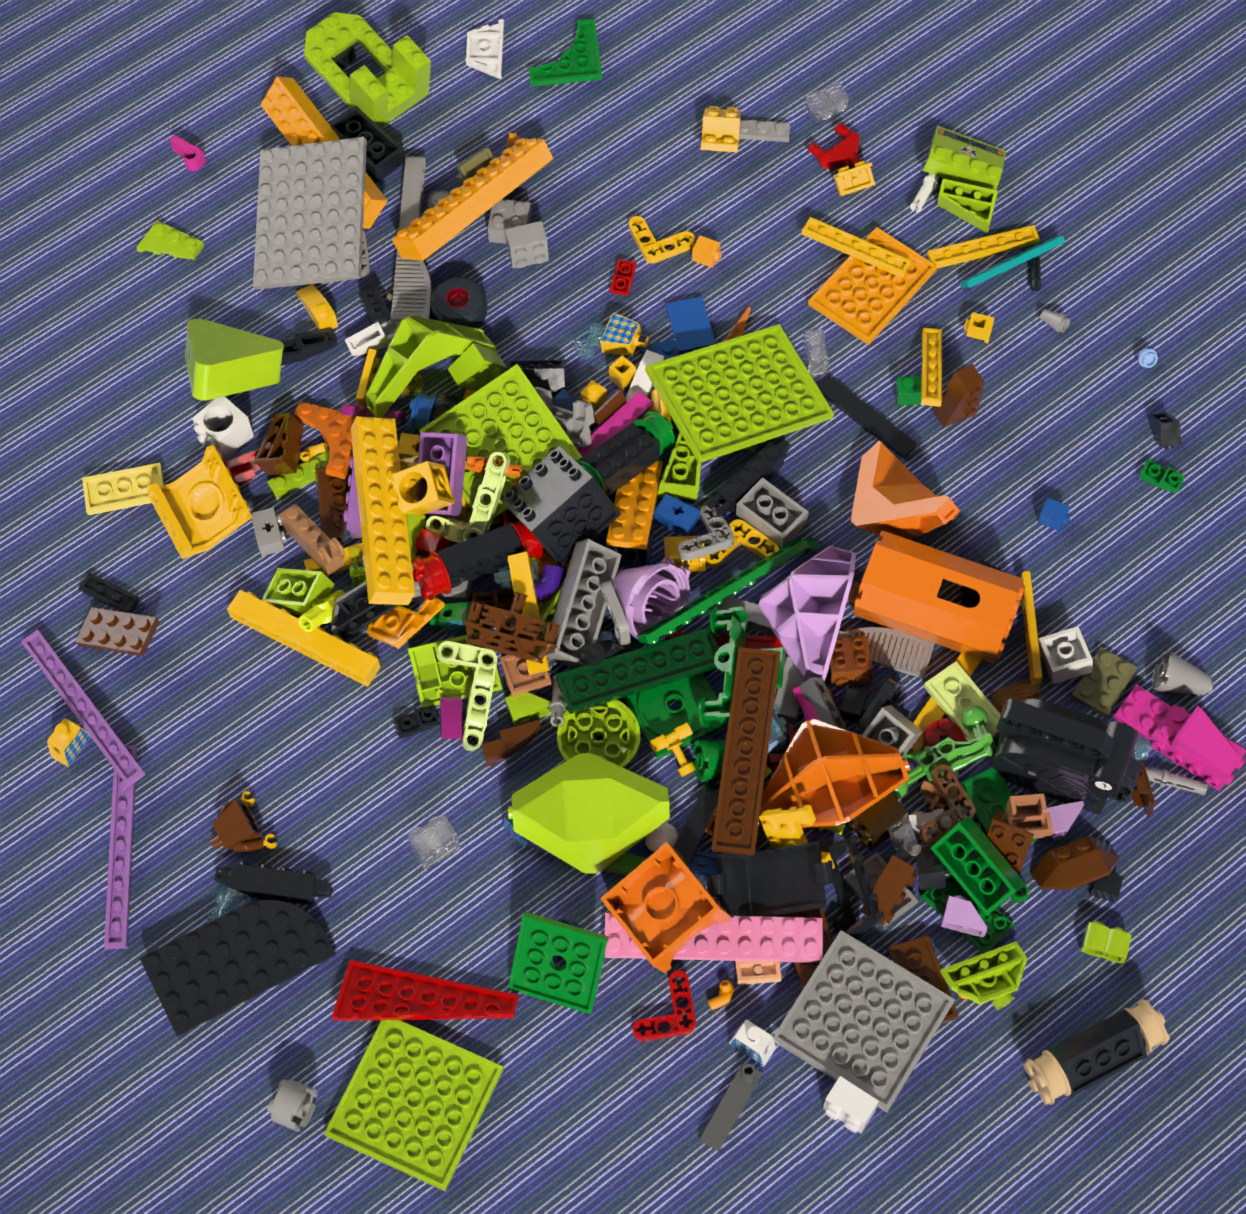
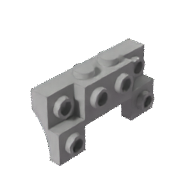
(573, 423)

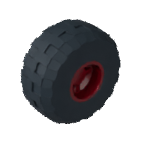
(459, 302)

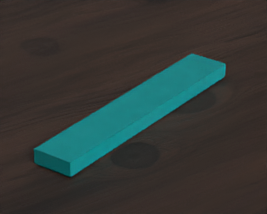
(1012, 262)

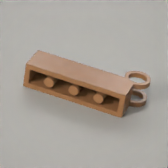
(312, 539)

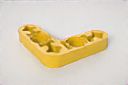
(653, 246)
(739, 538)

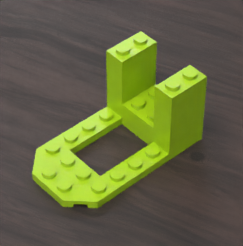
(381, 97)

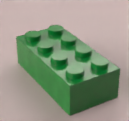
(977, 865)

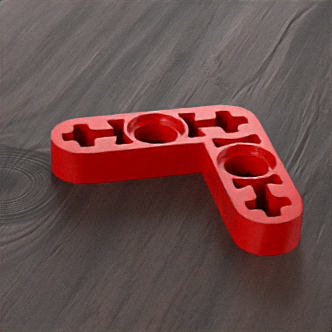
(674, 1019)

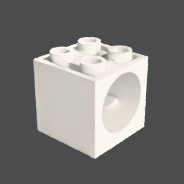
(223, 413)

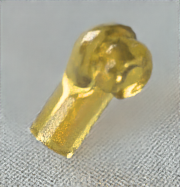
(415, 387)

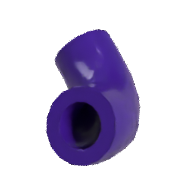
(548, 582)

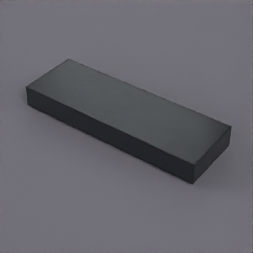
(109, 594)

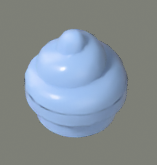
(1147, 358)

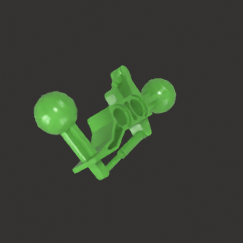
(949, 752)

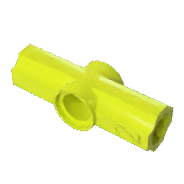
(320, 613)

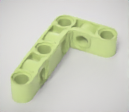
(482, 514)
(482, 686)

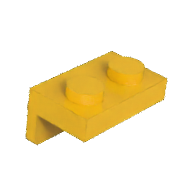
(855, 179)

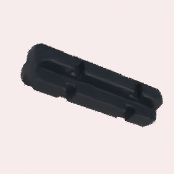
(1035, 274)

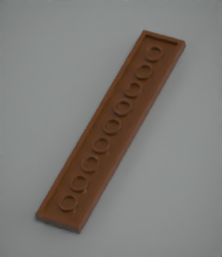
(746, 751)

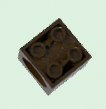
(875, 821)

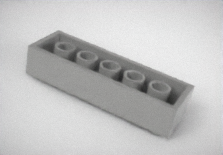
(582, 602)

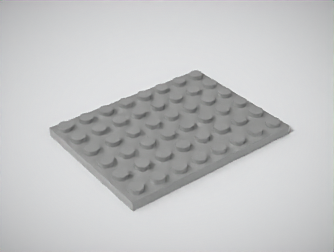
(310, 214)

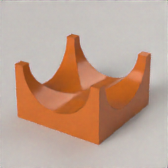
(663, 906)

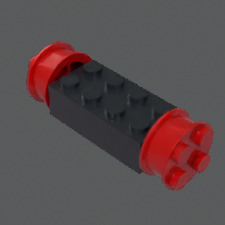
(473, 558)

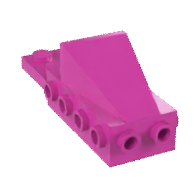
(1183, 737)

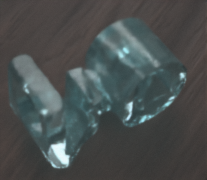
(595, 334)

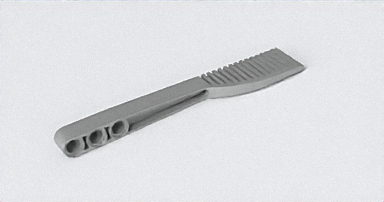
(411, 280)
(886, 645)

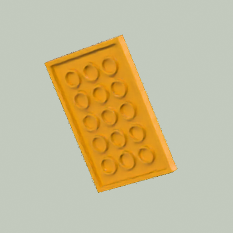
(866, 297)

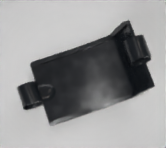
(772, 881)

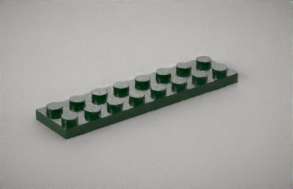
(638, 670)

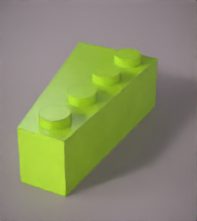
(681, 473)

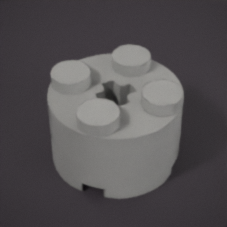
(292, 1104)

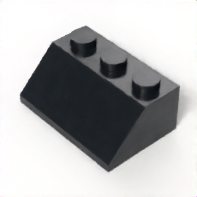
(543, 373)

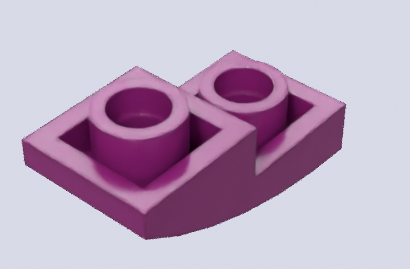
(451, 718)

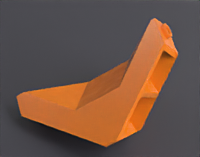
(895, 500)
(833, 773)

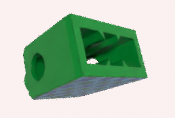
(451, 618)

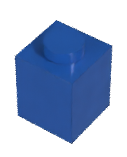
(1054, 515)

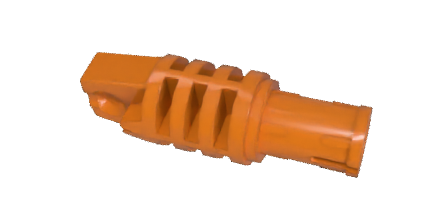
(478, 465)

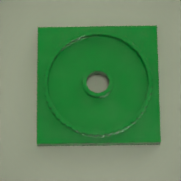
(657, 719)
(541, 978)

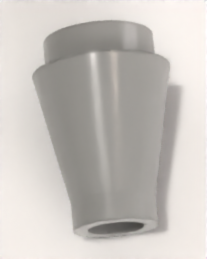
(1057, 321)

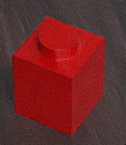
(430, 541)

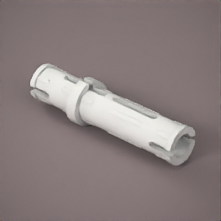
(929, 183)

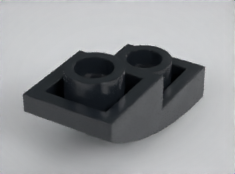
(600, 650)
(416, 722)

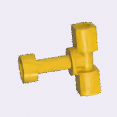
(672, 742)

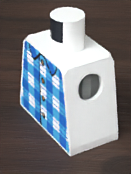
(753, 1042)

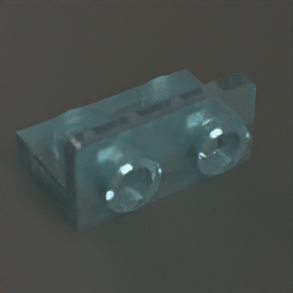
(227, 901)

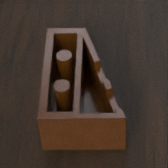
(961, 398)
(281, 446)
(892, 887)

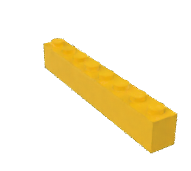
(318, 644)

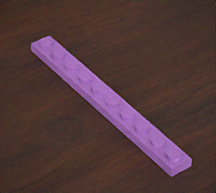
(83, 708)
(120, 861)

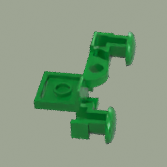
(735, 622)

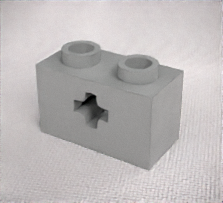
(271, 541)

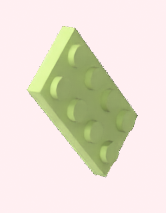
(955, 693)

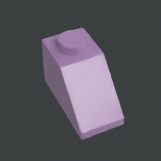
(1063, 818)
(963, 917)

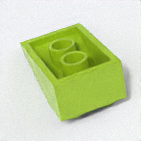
(297, 589)

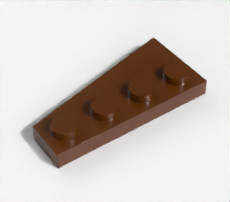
(332, 502)

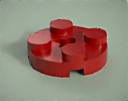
(944, 728)

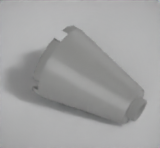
(1180, 676)

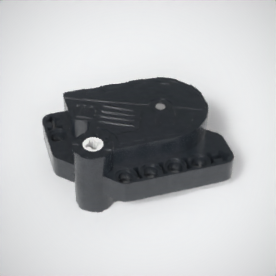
(1065, 753)

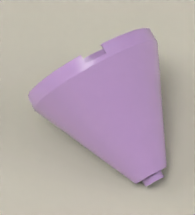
(650, 594)

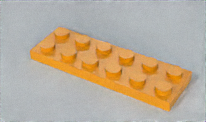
(637, 505)

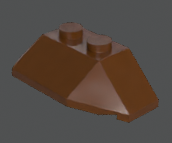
(1075, 864)

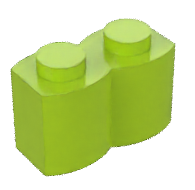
(1106, 942)

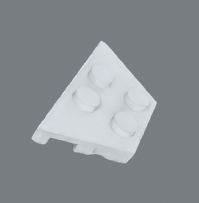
(486, 49)

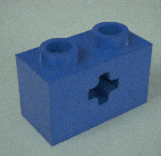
(677, 515)

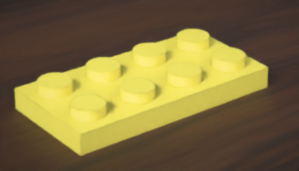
(120, 488)

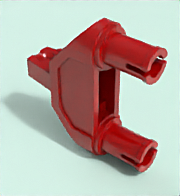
(842, 154)

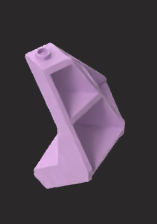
(809, 609)

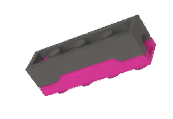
(817, 702)

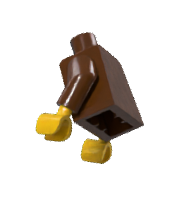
(238, 828)

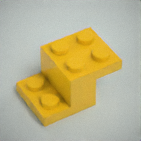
(721, 129)

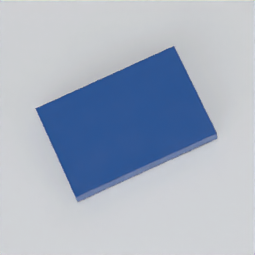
(690, 324)

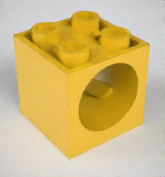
(438, 492)

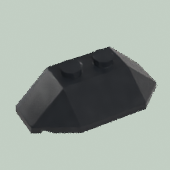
(354, 612)

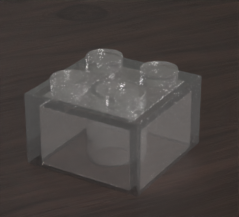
(433, 841)

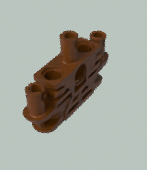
(506, 643)

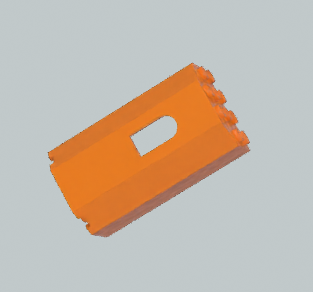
(903, 591)

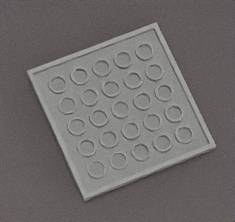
(863, 1019)

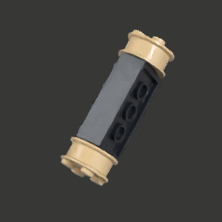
(1097, 1052)

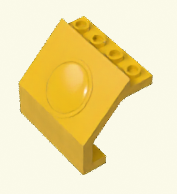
(200, 505)

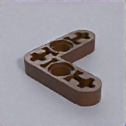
(954, 810)

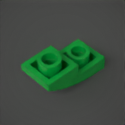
(1163, 478)

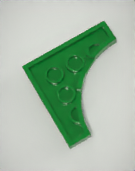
(576, 64)

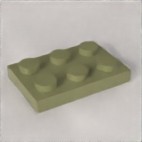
(1106, 683)

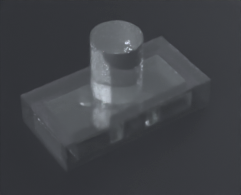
(904, 840)

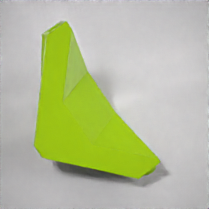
(414, 347)
(589, 811)

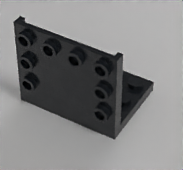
(560, 504)

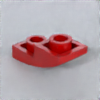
(623, 277)

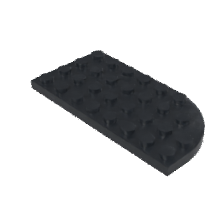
(234, 960)

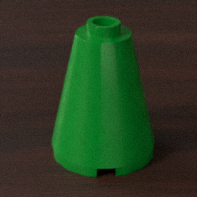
(708, 759)

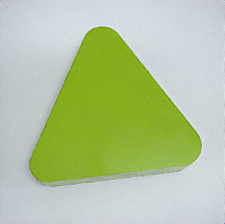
(229, 360)

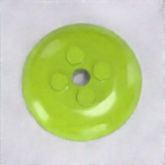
(610, 720)

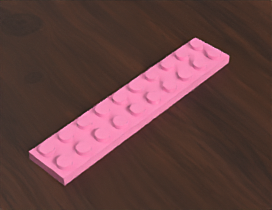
(737, 940)

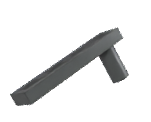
(731, 1106)

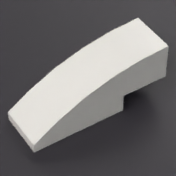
(372, 337)
(641, 380)

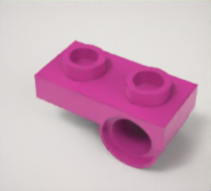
(192, 155)

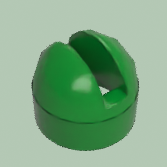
(813, 544)

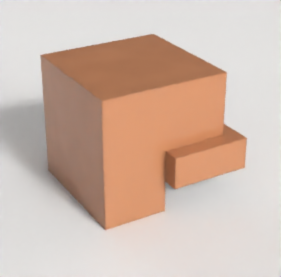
(1029, 814)

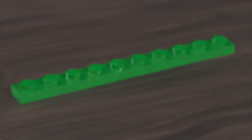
(718, 594)

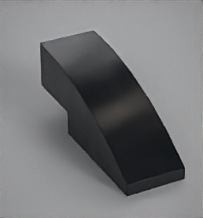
(307, 345)

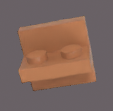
(518, 678)

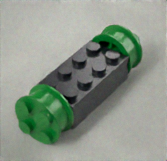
(629, 452)

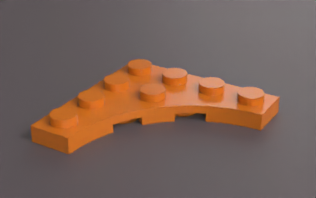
(334, 430)

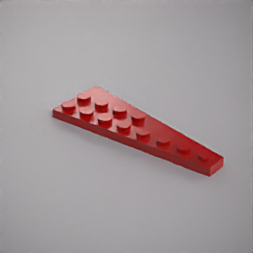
(394, 994)

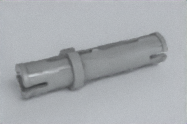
(557, 706)
(1180, 782)

